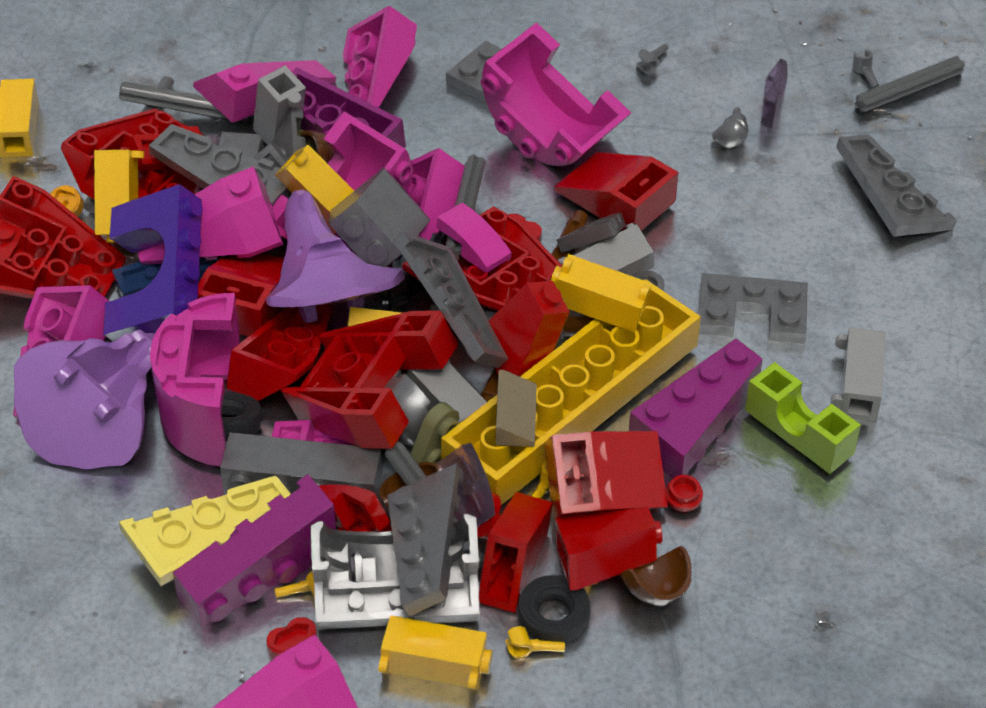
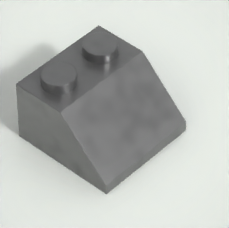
(375, 217)

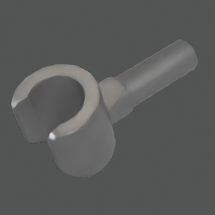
(649, 59)
(863, 65)

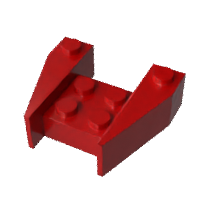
(348, 383)

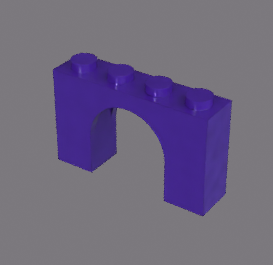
(158, 218)

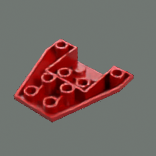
(114, 135)
(49, 245)
(528, 263)

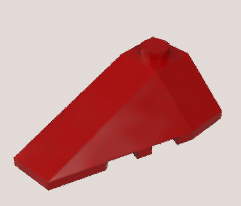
(277, 353)

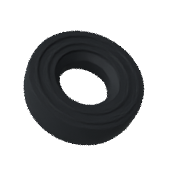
(247, 414)
(553, 630)

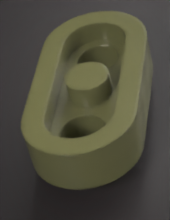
(435, 425)

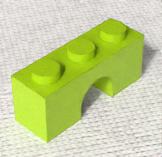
(777, 403)

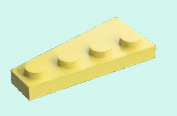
(178, 535)

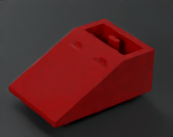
(624, 184)
(251, 282)
(604, 472)

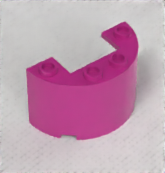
(540, 106)
(357, 157)
(189, 374)

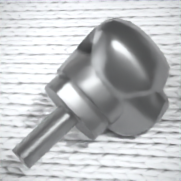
(732, 131)

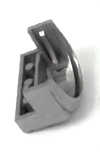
(377, 589)

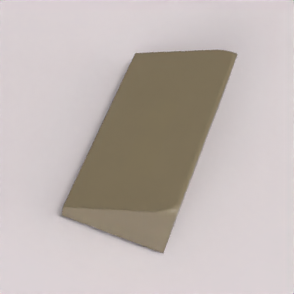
(515, 410)

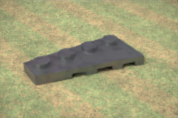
(206, 162)
(892, 190)
(453, 295)
(422, 536)

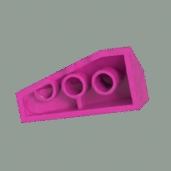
(377, 53)
(235, 88)
(434, 186)
(233, 220)
(64, 314)
(295, 679)

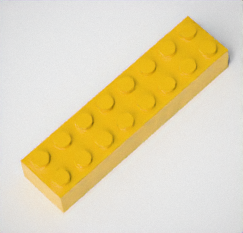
(581, 387)

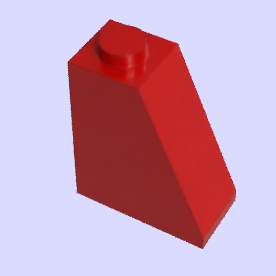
(529, 325)
(605, 544)
(513, 550)

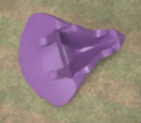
(321, 267)
(84, 399)

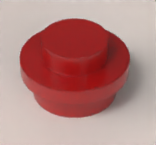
(684, 493)

